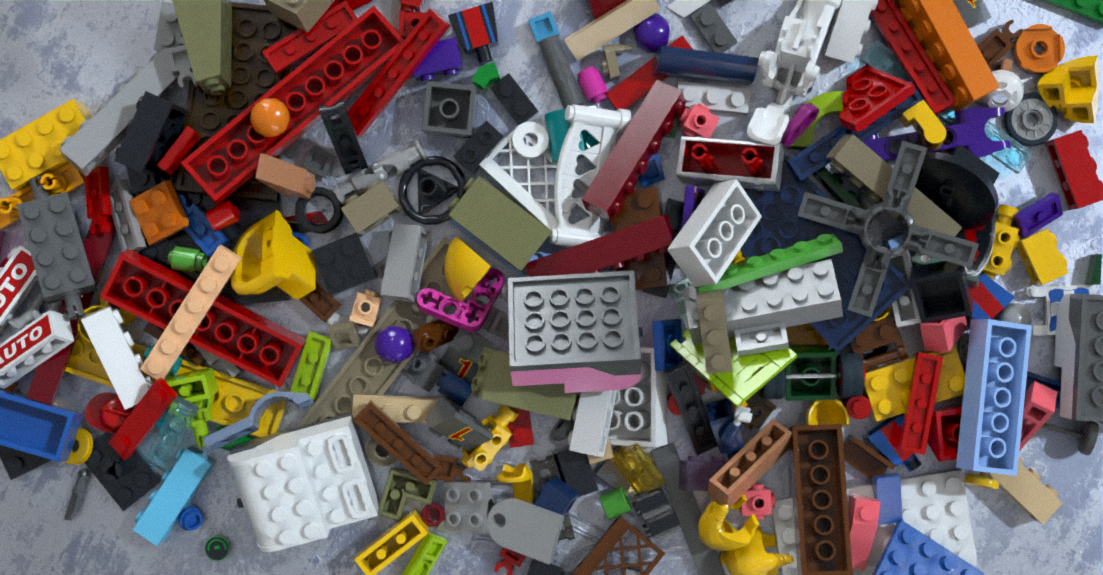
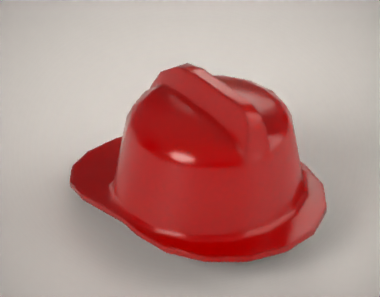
(107, 412)

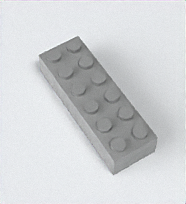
(790, 296)

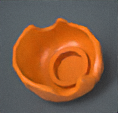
(270, 117)

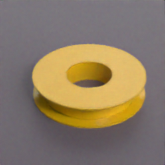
(85, 448)

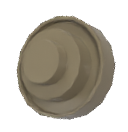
(378, 454)

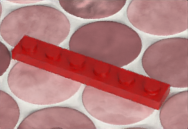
(912, 56)
(397, 70)

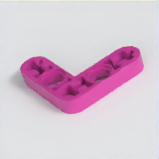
(464, 310)

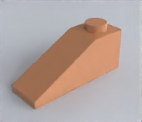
(285, 177)

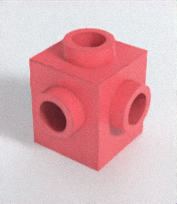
(697, 121)
(763, 507)

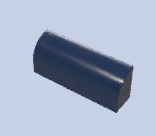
(705, 65)

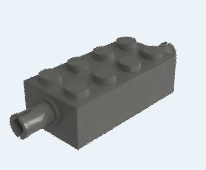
(56, 248)

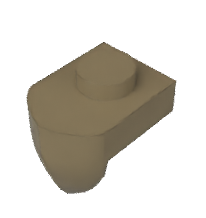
(610, 64)

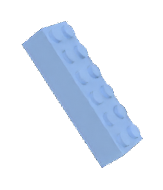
(993, 396)

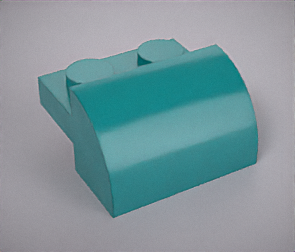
(557, 129)

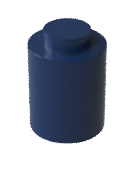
(454, 388)

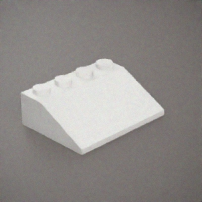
(642, 409)

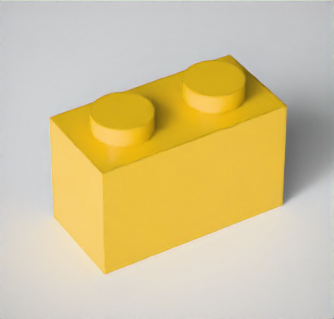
(1042, 257)

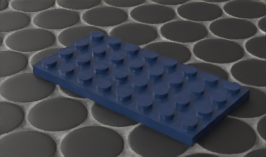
(783, 228)

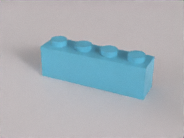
(174, 495)

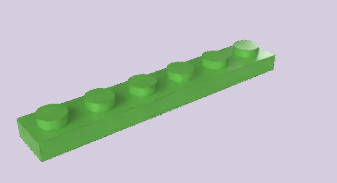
(776, 261)

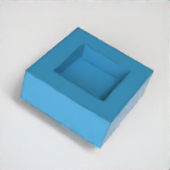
(543, 26)

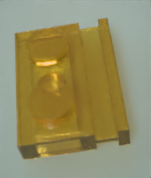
(637, 469)

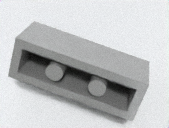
(404, 262)

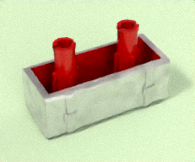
(718, 160)

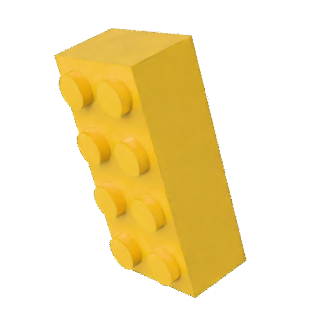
(36, 146)
(889, 383)

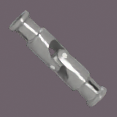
(361, 179)

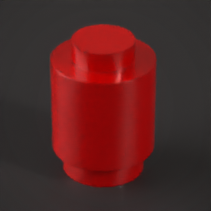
(857, 407)

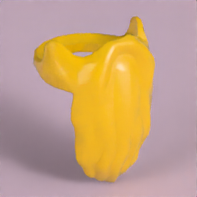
(521, 480)

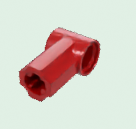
(223, 215)

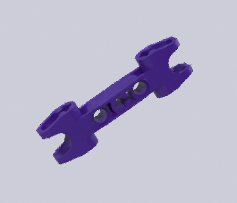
(967, 132)

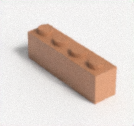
(749, 464)

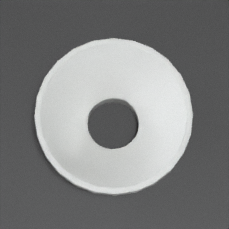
(1009, 85)

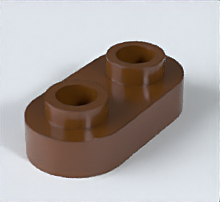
(433, 335)

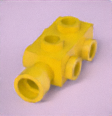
(1003, 249)
(484, 454)

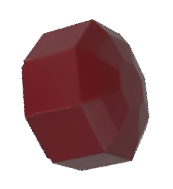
(433, 514)

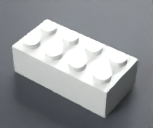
(714, 233)

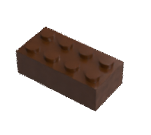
(637, 208)

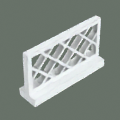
(515, 190)

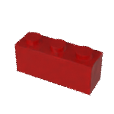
(1075, 170)

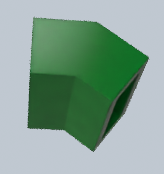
(486, 76)

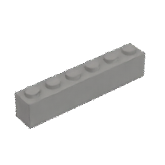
(106, 129)

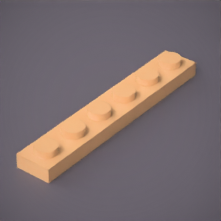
(191, 313)

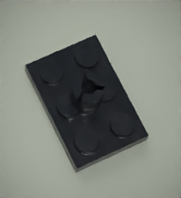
(122, 479)

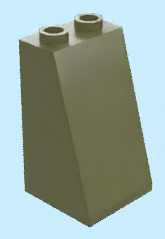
(208, 41)
(498, 222)
(495, 385)

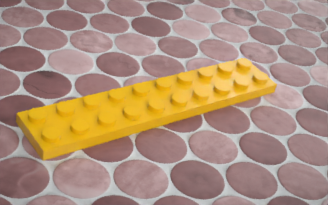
(231, 401)

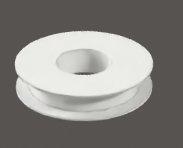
(536, 130)

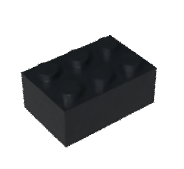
(150, 134)

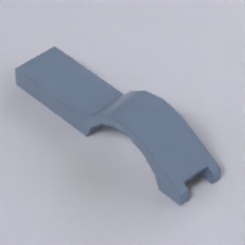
(251, 424)

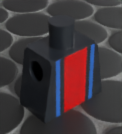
(476, 30)

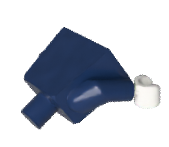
(727, 425)

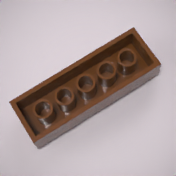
(820, 500)

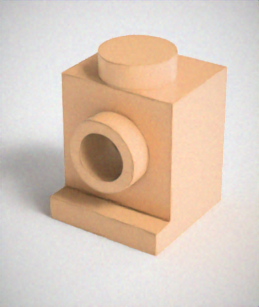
(366, 318)

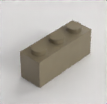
(714, 331)

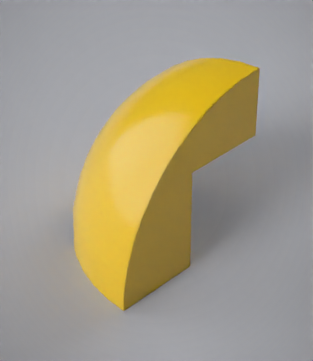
(1073, 88)
(463, 269)

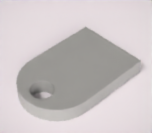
(527, 529)

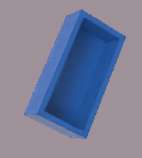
(37, 427)

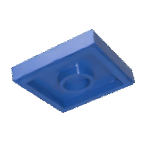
(663, 335)

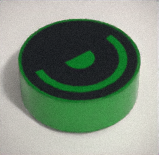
(218, 547)

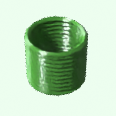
(615, 503)

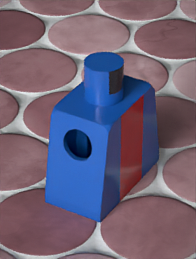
(988, 299)
(886, 439)

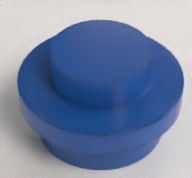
(190, 518)

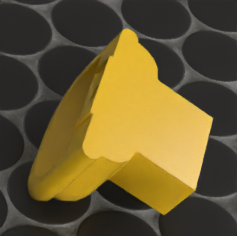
(273, 259)

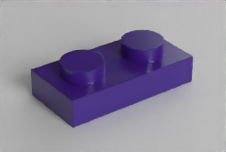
(1038, 214)

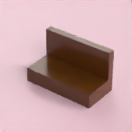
(864, 458)

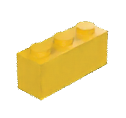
(391, 543)

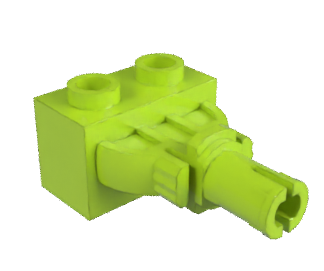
(198, 389)

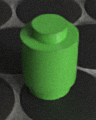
(187, 260)

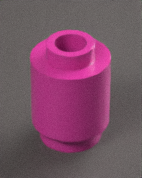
(592, 85)

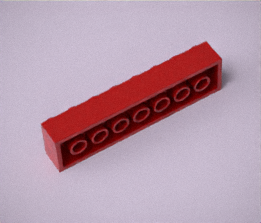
(226, 329)

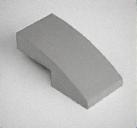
(495, 323)
(233, 370)

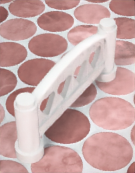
(603, 126)

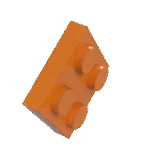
(159, 212)

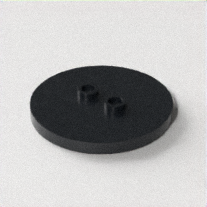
(958, 189)

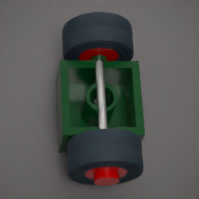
(817, 375)

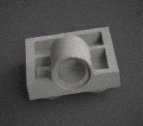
(467, 505)

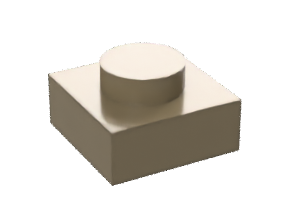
(343, 335)

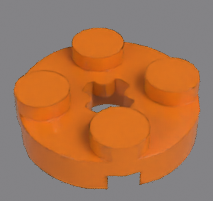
(1046, 37)

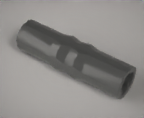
(560, 71)

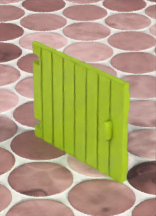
(743, 380)

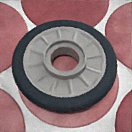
(1031, 135)

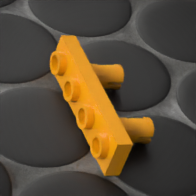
(59, 181)

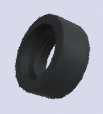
(300, 208)

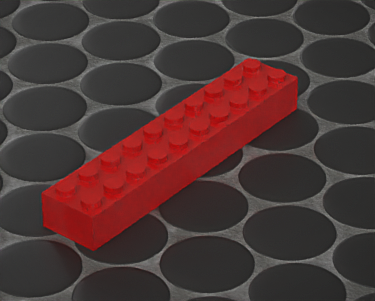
(321, 80)

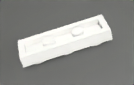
(716, 97)

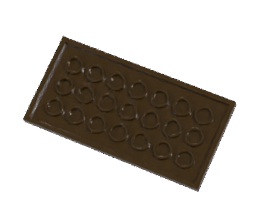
(251, 77)

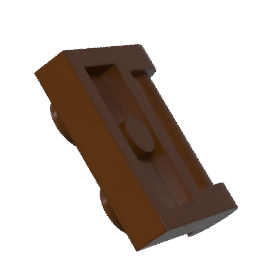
(878, 335)

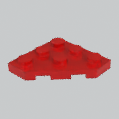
(871, 96)

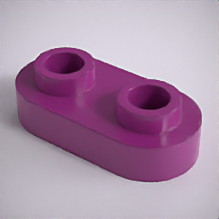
(799, 123)

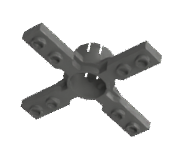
(896, 202)

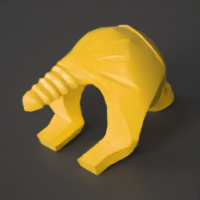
(718, 532)
(753, 557)

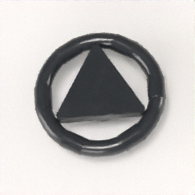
(431, 189)

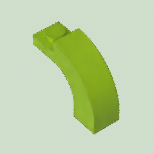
(828, 104)

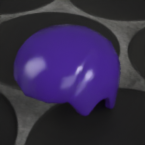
(652, 33)
(394, 344)

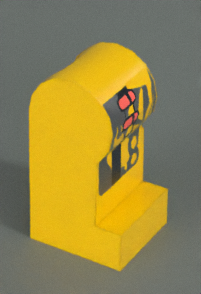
(926, 124)

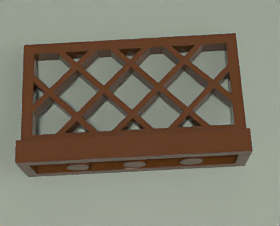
(606, 544)

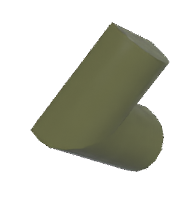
(401, 486)

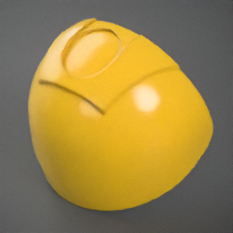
(826, 412)

